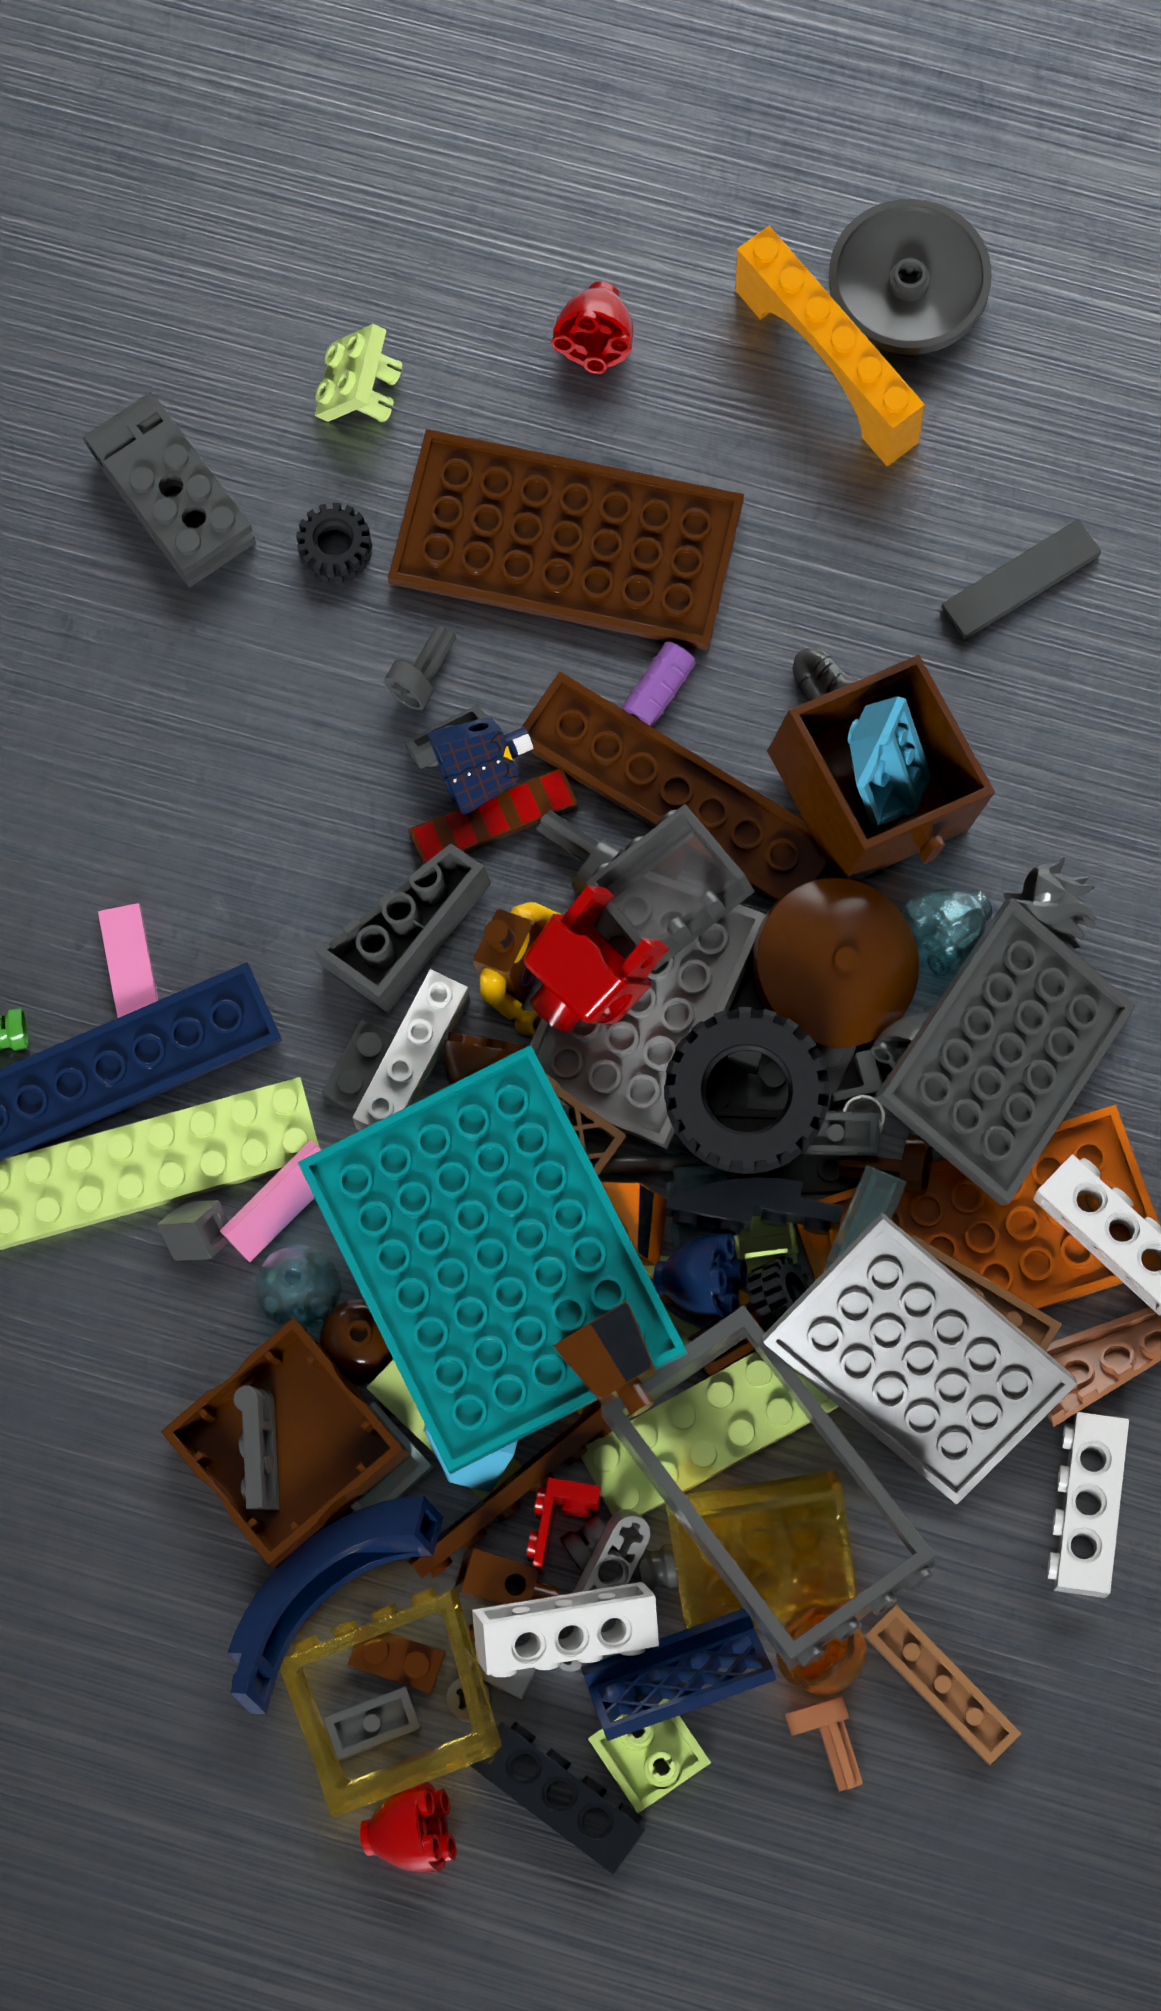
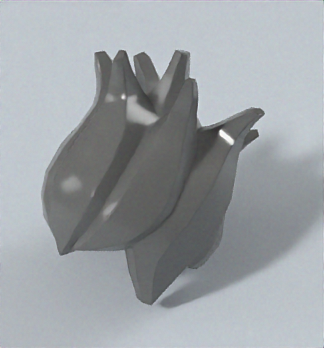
(1055, 901)

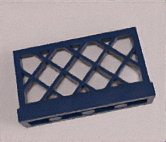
(682, 1656)

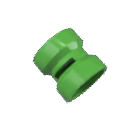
(14, 1030)

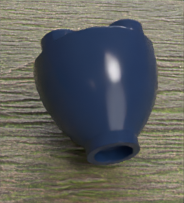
(703, 1276)

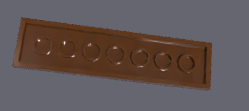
(657, 775)

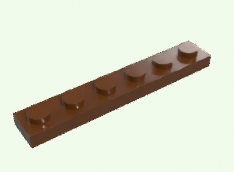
(503, 1499)

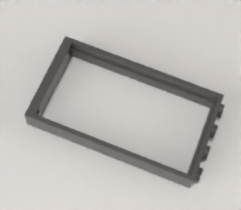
(845, 1619)

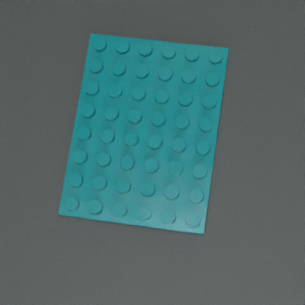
(482, 1252)

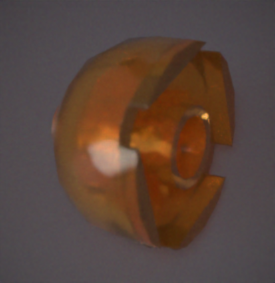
(836, 1667)

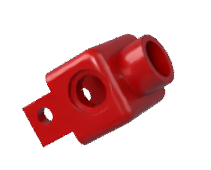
(583, 970)

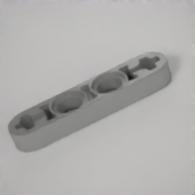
(631, 1545)

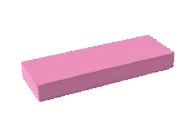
(128, 958)
(271, 1208)

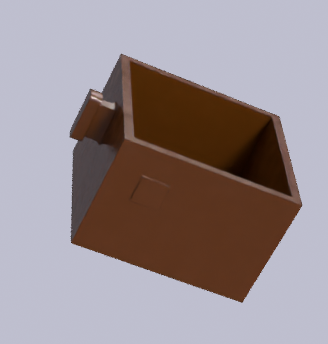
(819, 773)

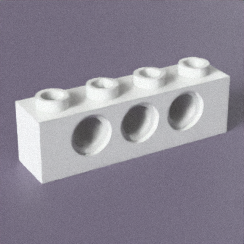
(414, 1049)
(1091, 1229)
(1109, 1439)
(500, 1626)

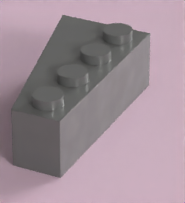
(406, 929)

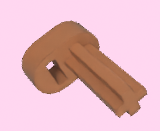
(830, 1718)

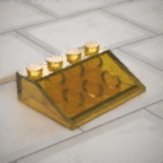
(781, 1535)

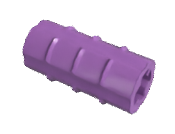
(659, 683)

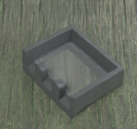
(672, 883)

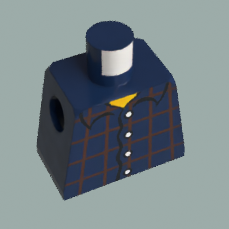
(478, 760)

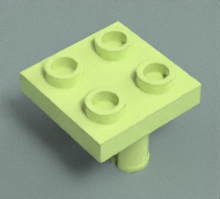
(350, 376)
(651, 1759)

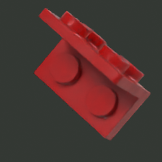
(576, 1501)

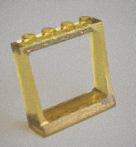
(348, 1795)

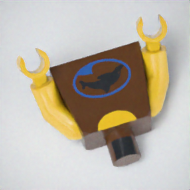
(501, 964)

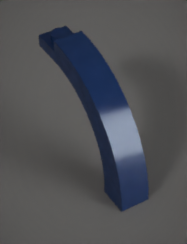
(311, 1574)

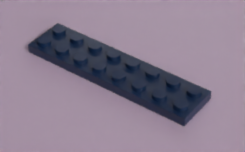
(132, 1059)

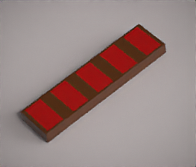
(497, 818)

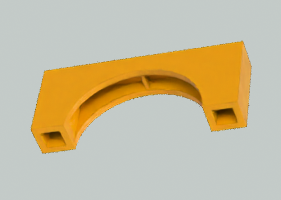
(778, 283)

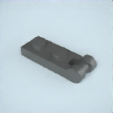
(258, 1448)

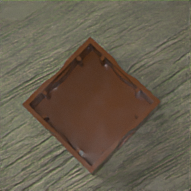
(326, 1435)

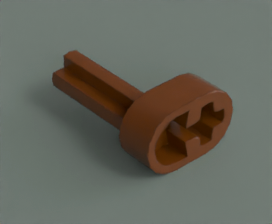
(913, 1167)

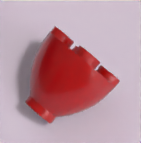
(594, 328)
(411, 1830)

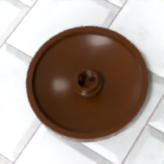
(836, 961)

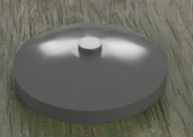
(911, 275)

